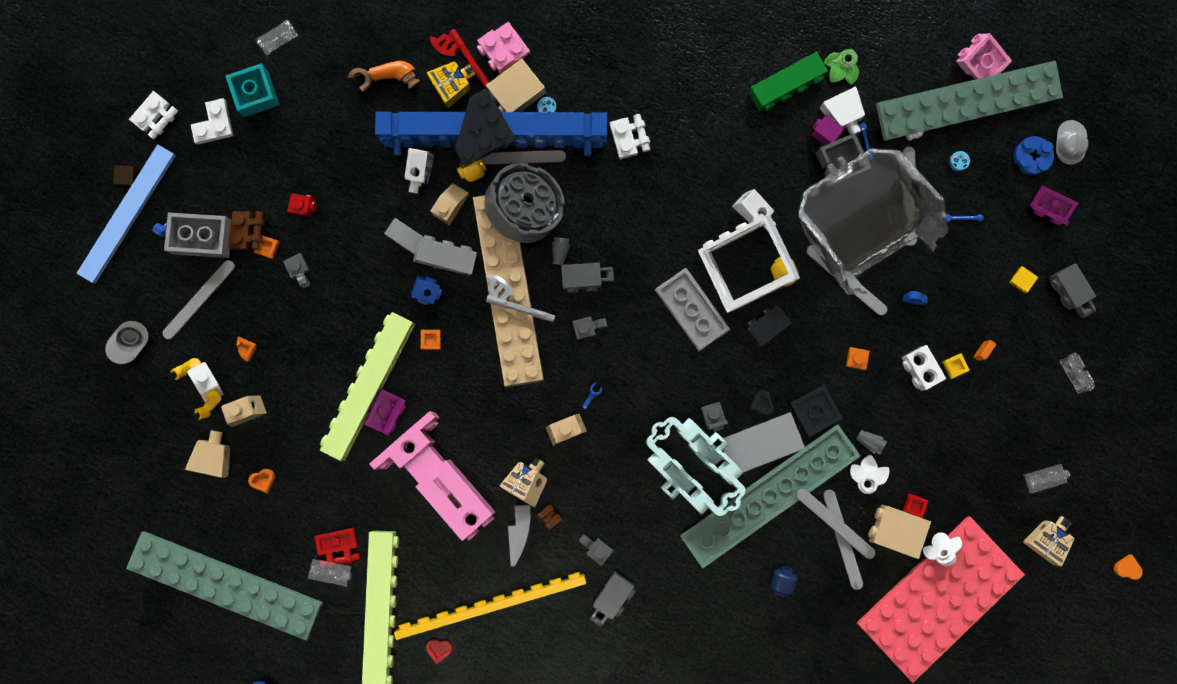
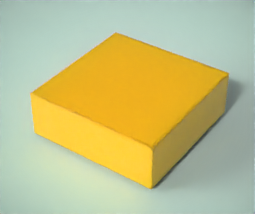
(1023, 279)
(955, 366)

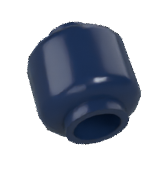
(784, 581)

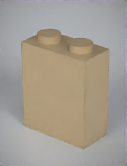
(516, 88)
(899, 531)

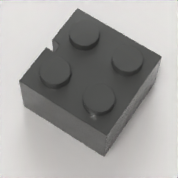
(846, 147)

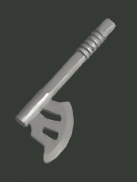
(502, 301)

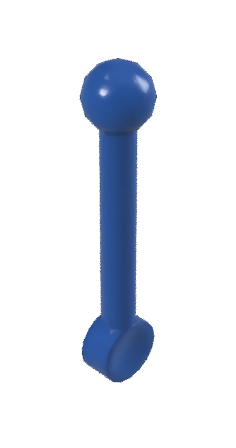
(863, 127)
(979, 217)

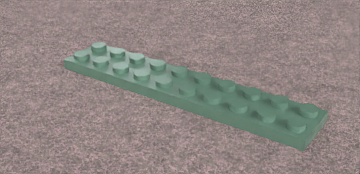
(969, 100)
(771, 495)
(224, 585)

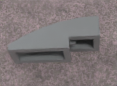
(403, 235)
(519, 533)

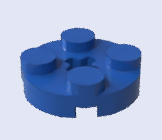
(1041, 147)

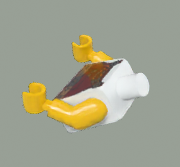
(204, 383)

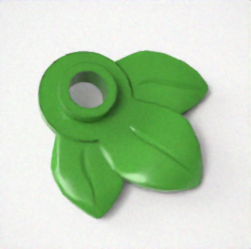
(840, 68)

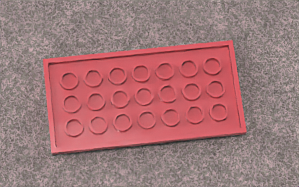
(940, 602)

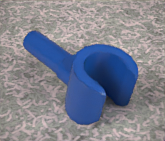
(160, 229)
(591, 396)

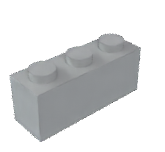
(444, 255)

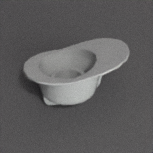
(1071, 142)
(126, 342)

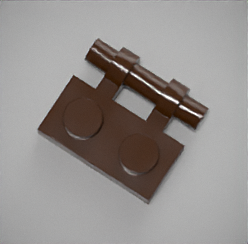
(241, 230)

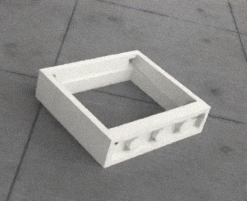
(727, 237)

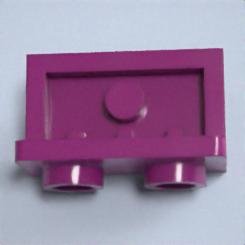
(1053, 205)
(385, 412)

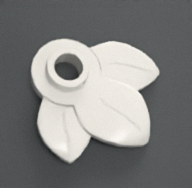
(869, 471)
(943, 549)

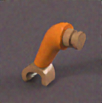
(399, 70)

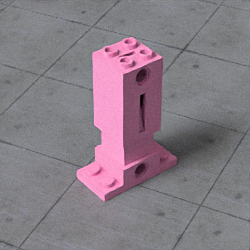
(437, 478)

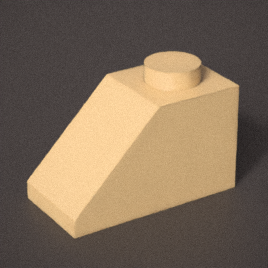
(449, 203)

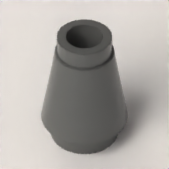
(559, 250)
(871, 441)

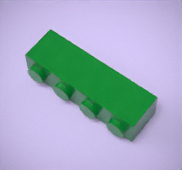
(788, 81)

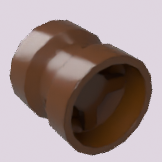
(548, 517)

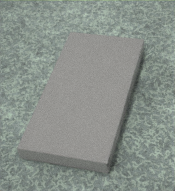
(692, 309)
(764, 442)

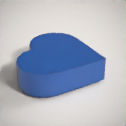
(915, 298)

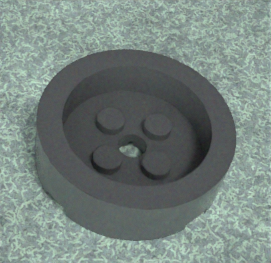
(517, 218)

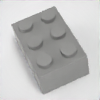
(197, 235)

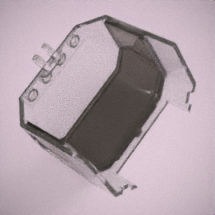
(869, 213)

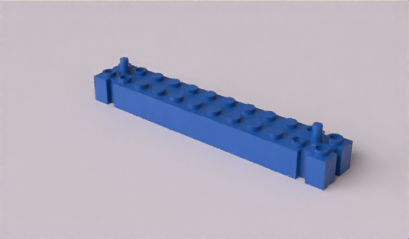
(528, 128)

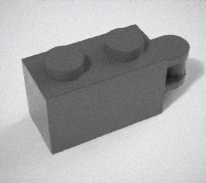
(585, 276)
(1074, 290)
(612, 598)

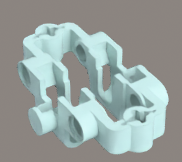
(708, 453)

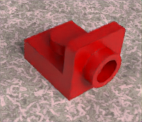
(301, 205)

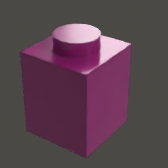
(826, 130)

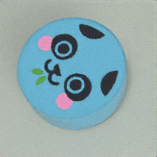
(546, 104)
(959, 161)

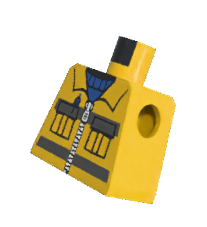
(451, 82)

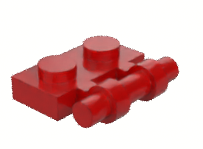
(335, 542)

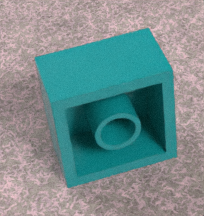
(252, 90)

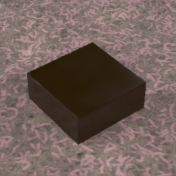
(124, 175)

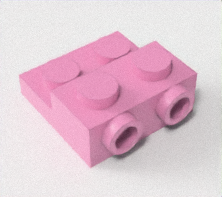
(502, 48)
(983, 57)

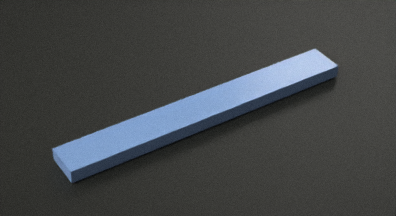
(126, 214)

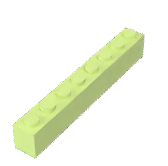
(367, 386)
(379, 607)

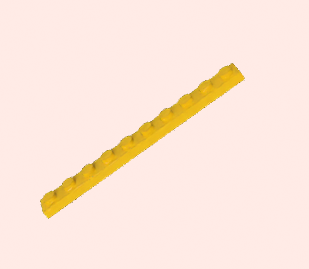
(482, 607)

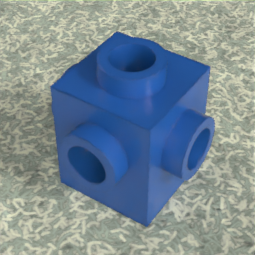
(422, 284)

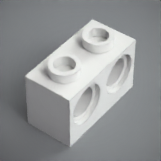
(928, 365)

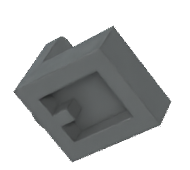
(714, 416)

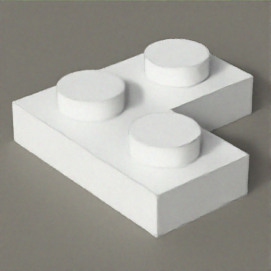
(217, 126)

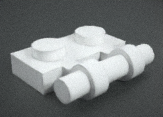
(150, 111)
(624, 138)

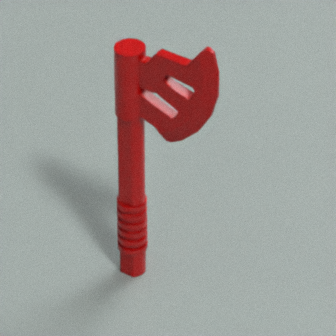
(454, 37)

